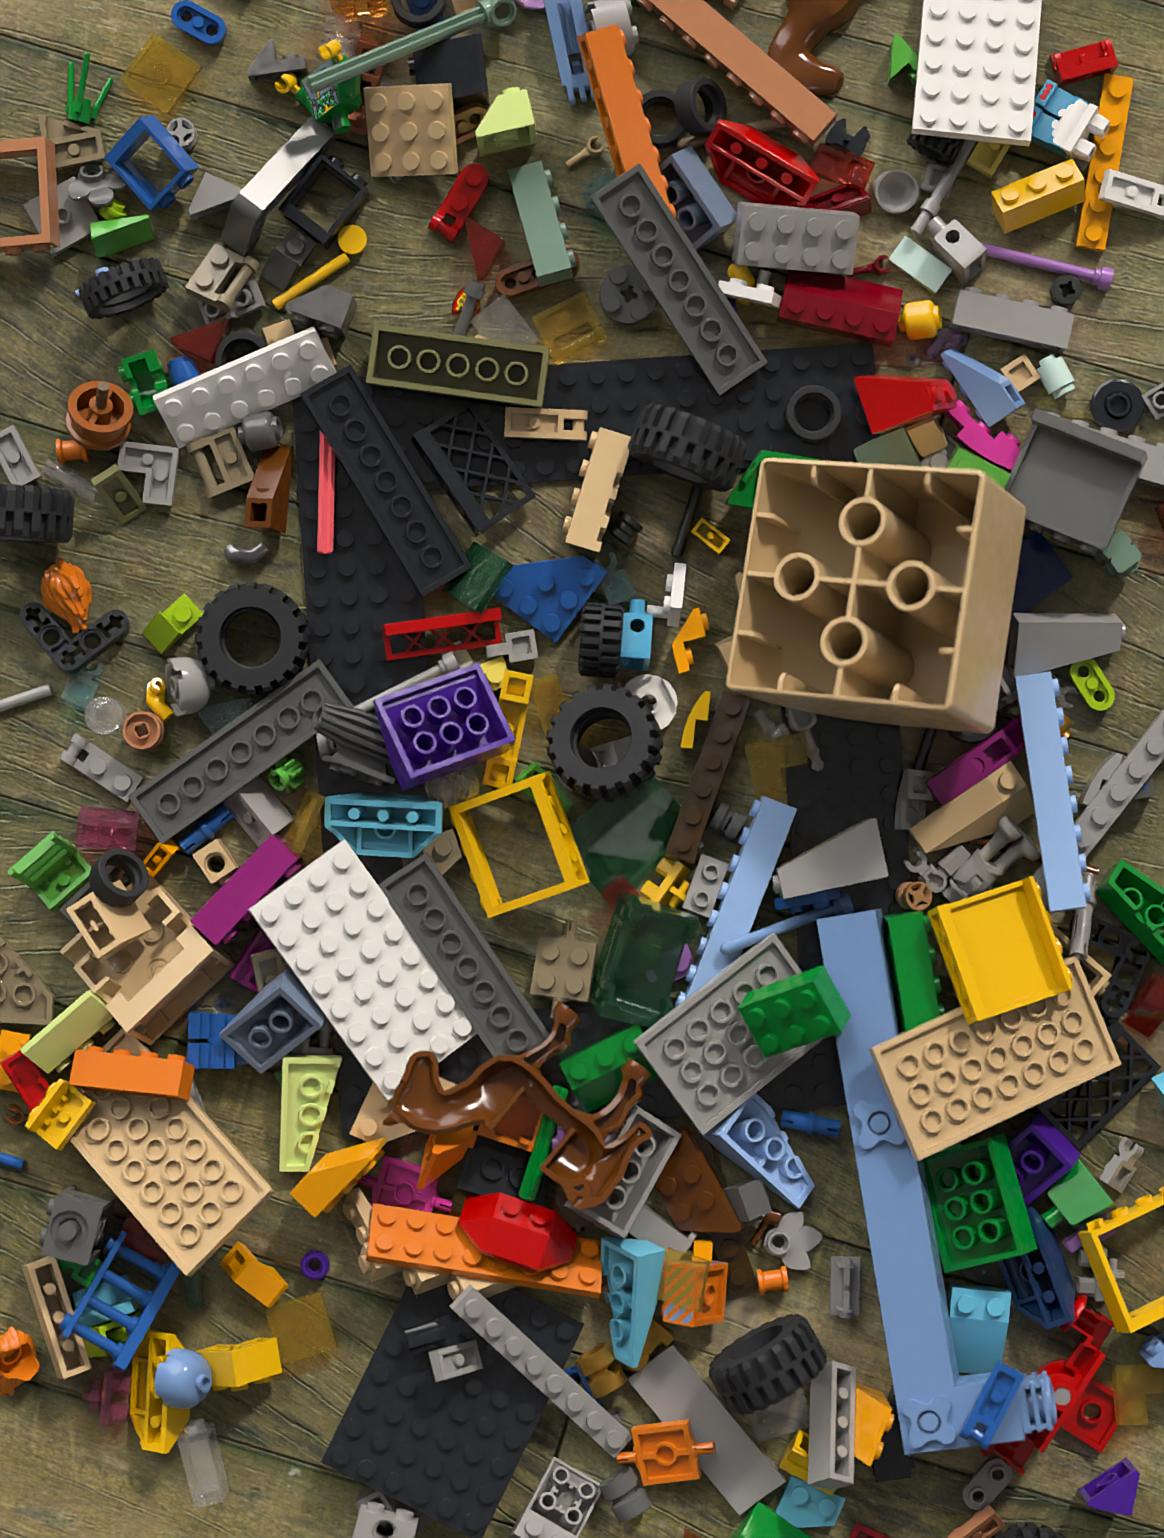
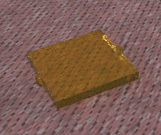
(683, 1279)

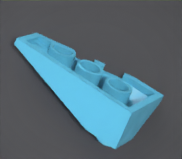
(633, 1284)

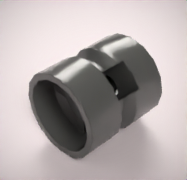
(626, 1496)

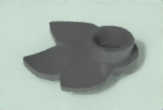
(95, 185)

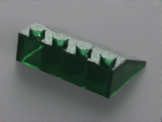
(626, 835)

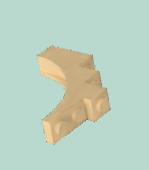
(359, 1210)

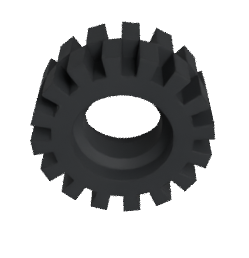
(935, 147)

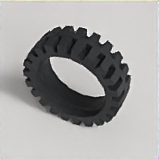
(123, 288)

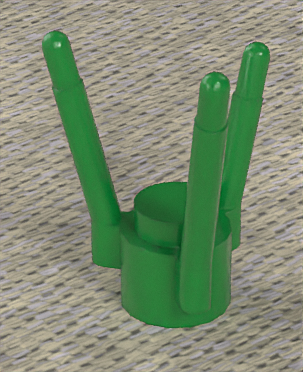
(78, 107)

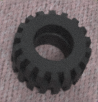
(600, 640)

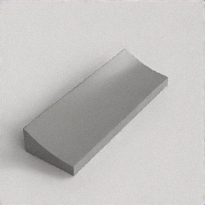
(680, 1393)

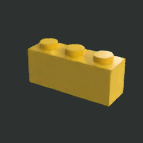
(1038, 196)

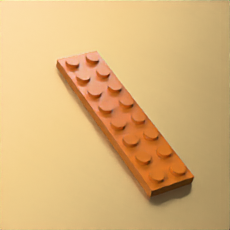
(440, 1246)

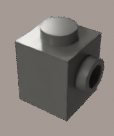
(748, 1200)

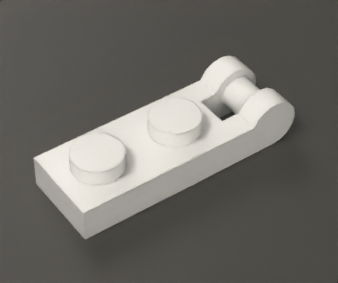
(1132, 193)

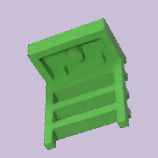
(53, 870)

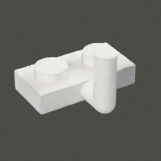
(760, 295)
(672, 604)

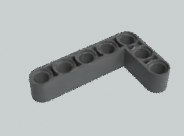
(272, 183)

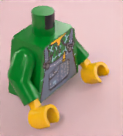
(330, 104)

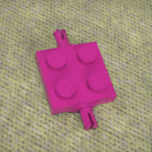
(397, 1186)

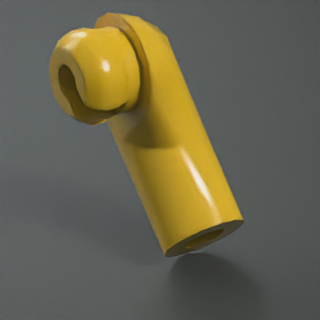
(743, 273)
(156, 699)

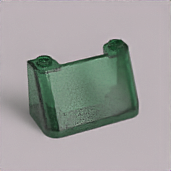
(640, 960)

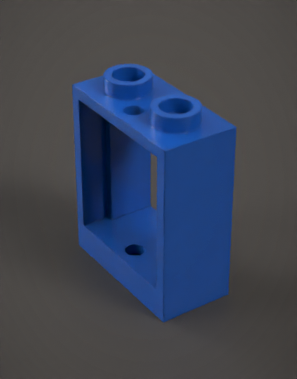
(127, 146)

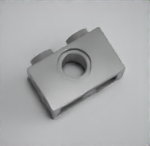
(374, 1513)

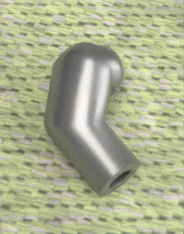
(245, 557)

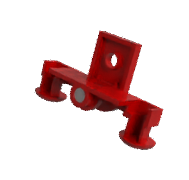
(1073, 1391)

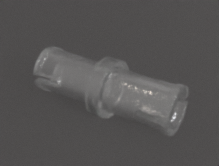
(69, 480)

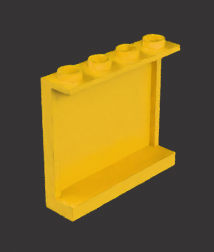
(1000, 950)

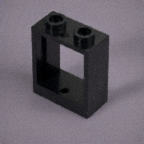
(304, 223)

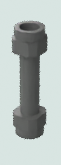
(474, 291)

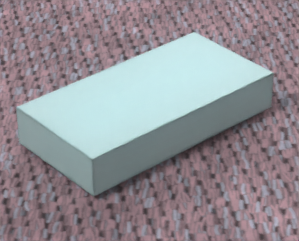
(919, 265)

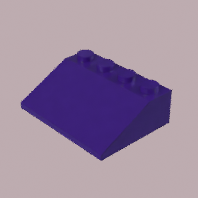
(442, 726)

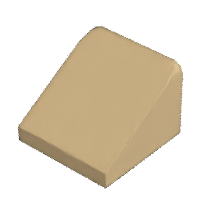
(927, 436)

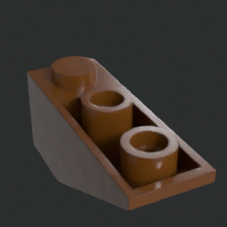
(269, 492)

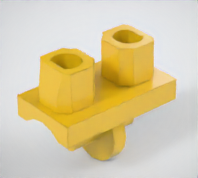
(673, 886)

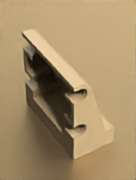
(157, 974)

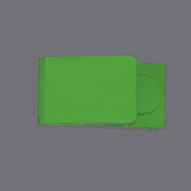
(902, 59)

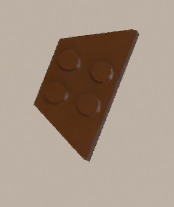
(693, 1191)

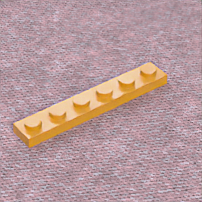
(1096, 213)

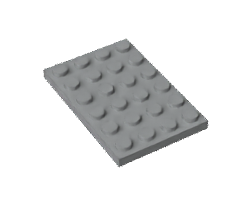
(707, 1049)

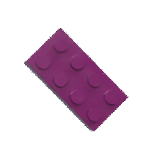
(248, 885)

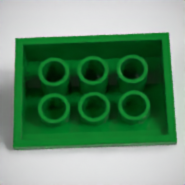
(977, 1204)

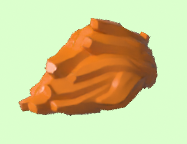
(67, 593)
(17, 1360)

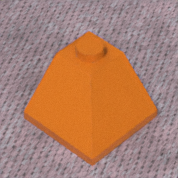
(443, 1152)

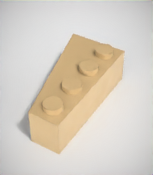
(597, 490)

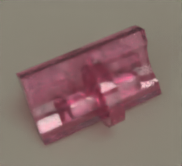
(112, 1384)

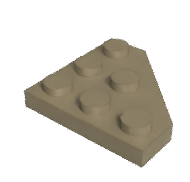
(22, 993)

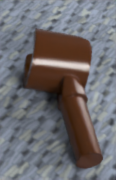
(19, 1118)
(772, 1218)

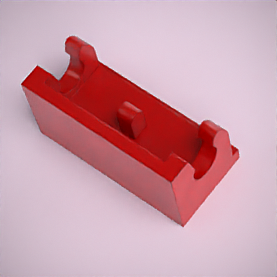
(1084, 63)

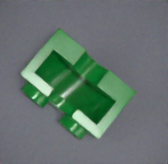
(145, 378)

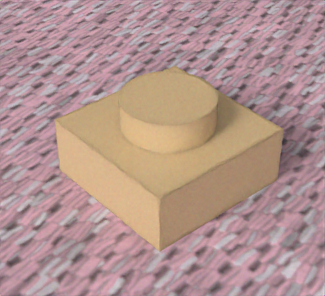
(1020, 373)

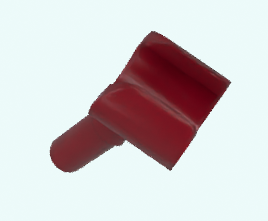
(873, 267)

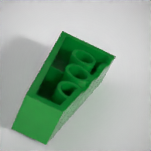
(1137, 903)

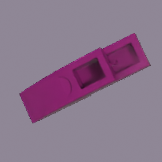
(977, 762)

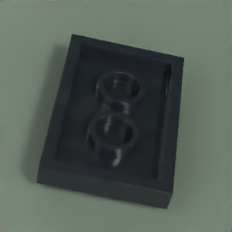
(497, 1168)

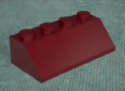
(841, 306)

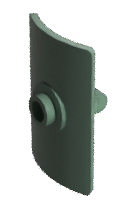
(889, 449)

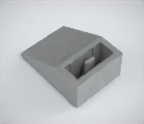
(557, 1504)

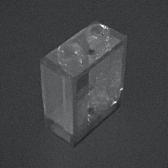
(203, 1463)

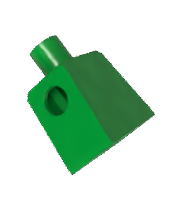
(1077, 1199)

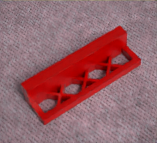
(437, 623)

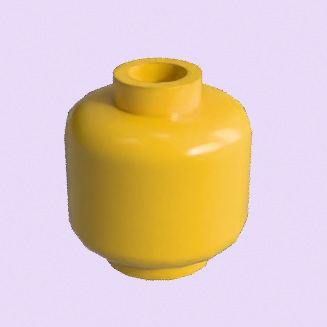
(920, 320)

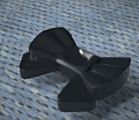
(838, 136)

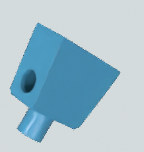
(636, 645)

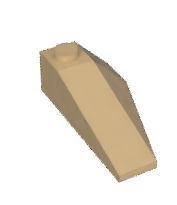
(976, 811)

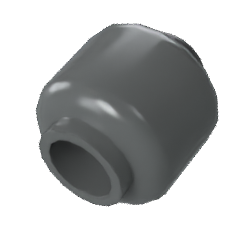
(260, 431)

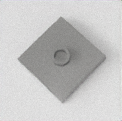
(73, 217)

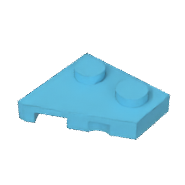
(808, 1506)

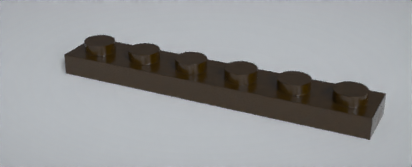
(708, 777)
(728, 1246)

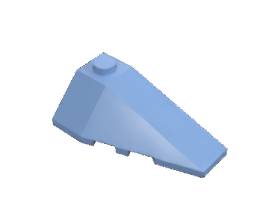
(760, 1148)

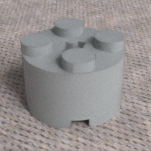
(611, 12)

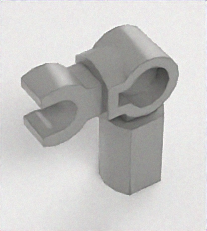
(937, 877)

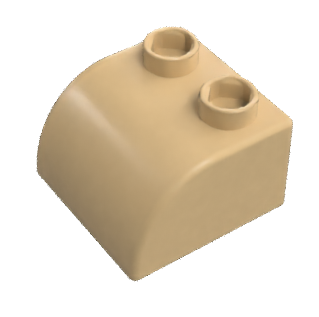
(878, 593)

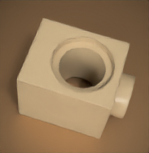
(204, 857)

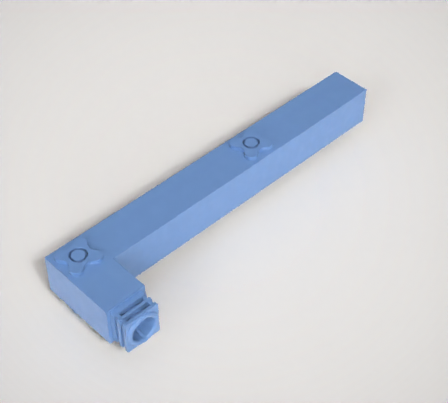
(899, 1214)

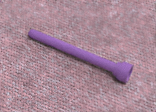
(1099, 277)

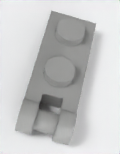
(102, 768)

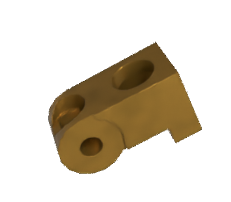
(657, 1333)

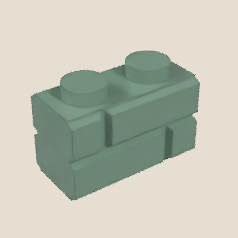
(1120, 556)

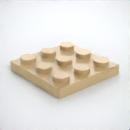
(411, 130)

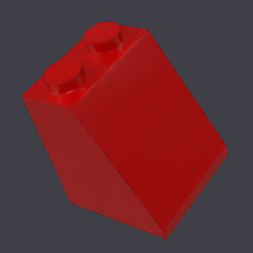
(902, 400)

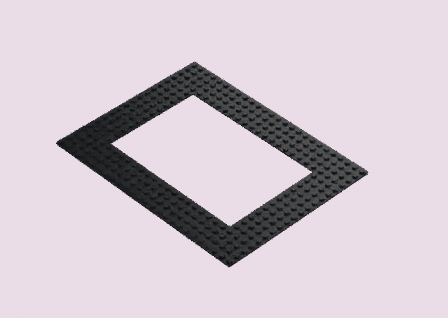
(367, 587)

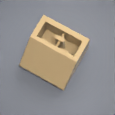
(107, 927)

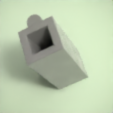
(659, 1231)

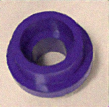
(313, 1274)

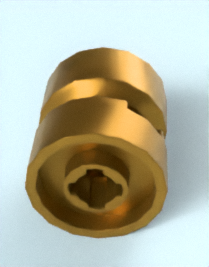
(602, 1372)

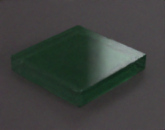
(481, 582)

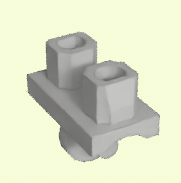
(1089, 1285)

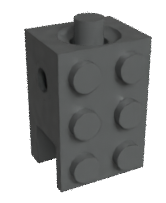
(77, 1226)

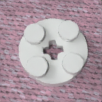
(659, 689)

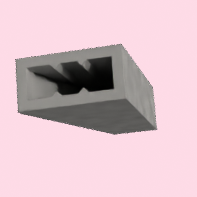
(1060, 639)

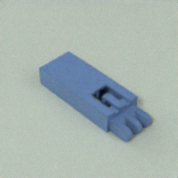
(565, 23)

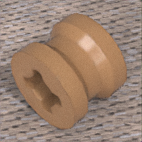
(920, 894)

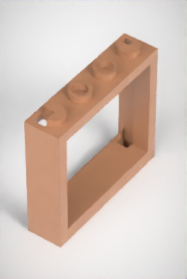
(45, 152)

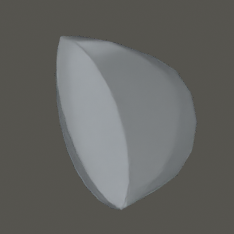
(896, 190)

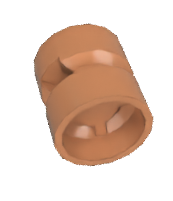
(144, 730)

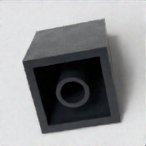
(454, 62)

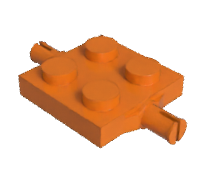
(666, 1452)

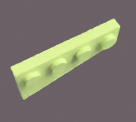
(304, 1102)

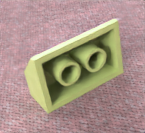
(507, 123)
(68, 1032)

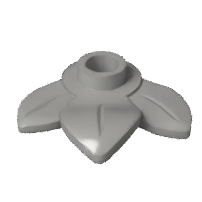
(797, 1241)

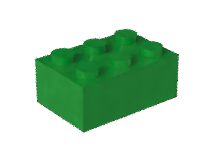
(794, 1011)

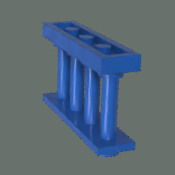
(134, 1325)

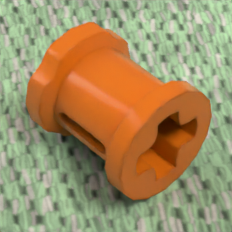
(71, 451)
(772, 1280)

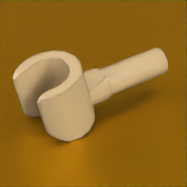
(588, 151)

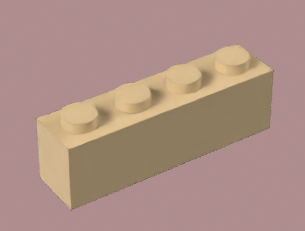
(51, 1306)

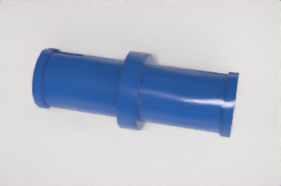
(205, 829)
(810, 1123)

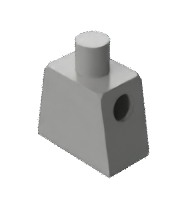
(957, 248)

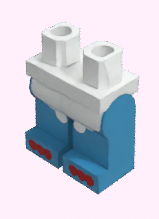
(1065, 122)

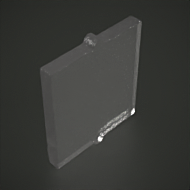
(739, 1318)

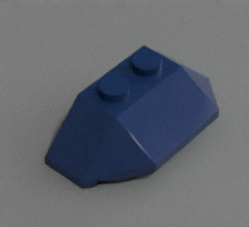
(1041, 1279)

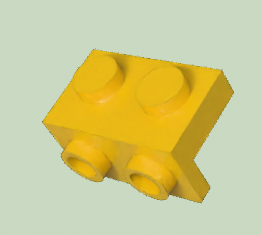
(60, 1113)

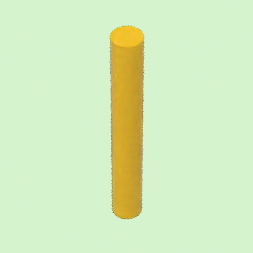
(311, 280)

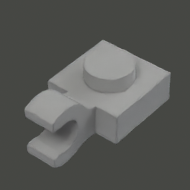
(518, 646)
(1120, 1168)

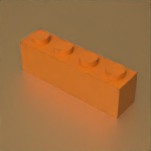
(132, 1074)

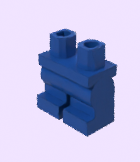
(215, 1051)

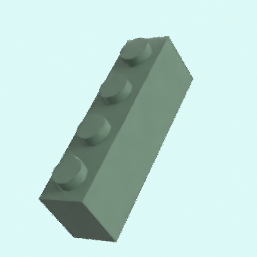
(540, 223)

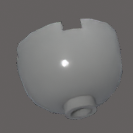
(188, 685)

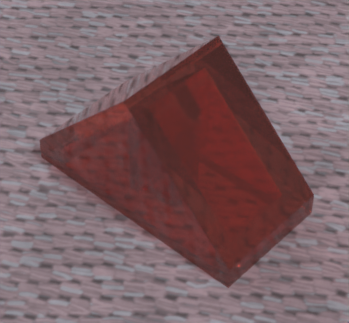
(484, 247)
(203, 340)

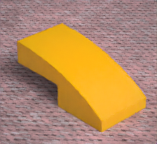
(698, 713)

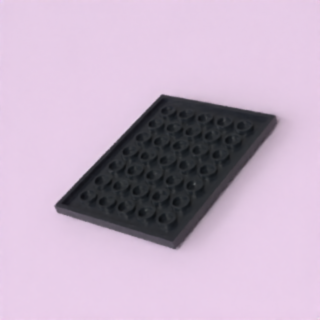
(449, 1440)

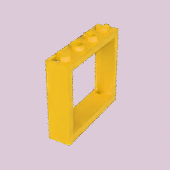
(557, 830)
(1122, 1320)

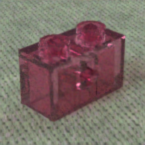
(107, 828)

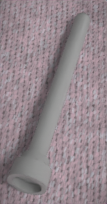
(446, 665)

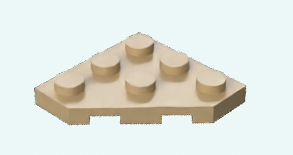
(374, 1110)

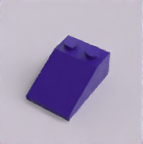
(1040, 1156)

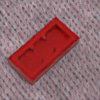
(26, 1078)

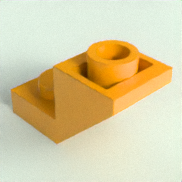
(692, 630)
(253, 1276)

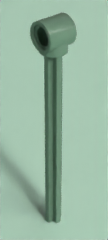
(483, 13)

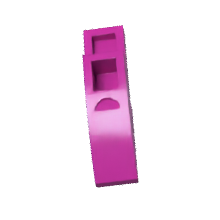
(976, 438)

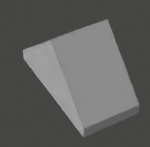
(212, 196)

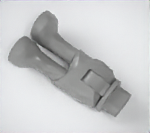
(981, 873)

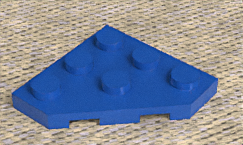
(551, 591)

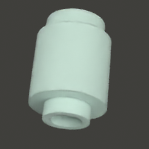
(1055, 376)

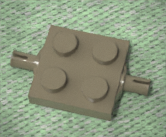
(564, 967)

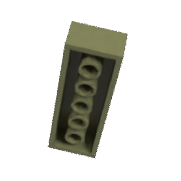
(458, 366)

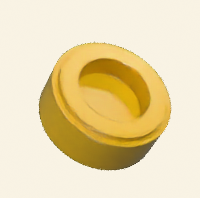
(352, 240)

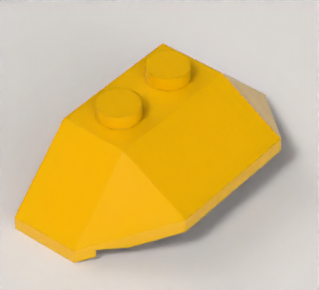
(153, 1422)

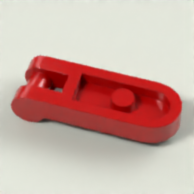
(460, 201)

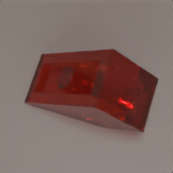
(1148, 1008)

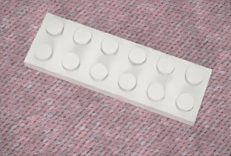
(244, 387)

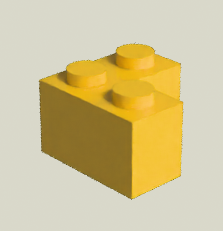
(242, 1363)

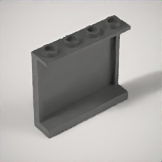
(1074, 481)

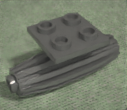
(360, 740)

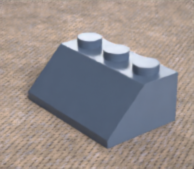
(696, 197)

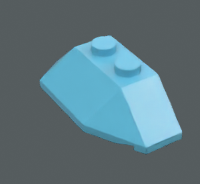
(384, 822)

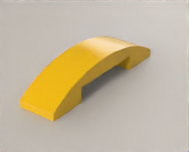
(514, 705)

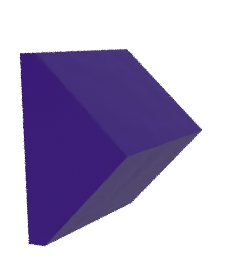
(1113, 1489)

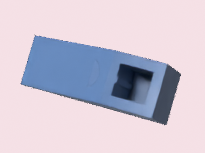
(987, 389)

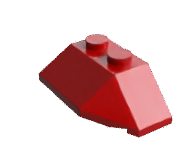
(759, 166)
(517, 1231)

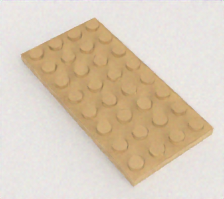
(965, 1077)
(170, 1168)

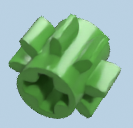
(286, 774)

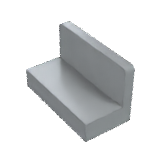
(258, 810)

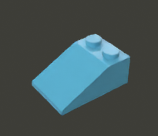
(978, 1325)

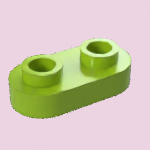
(1092, 682)

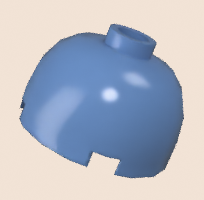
(183, 1379)

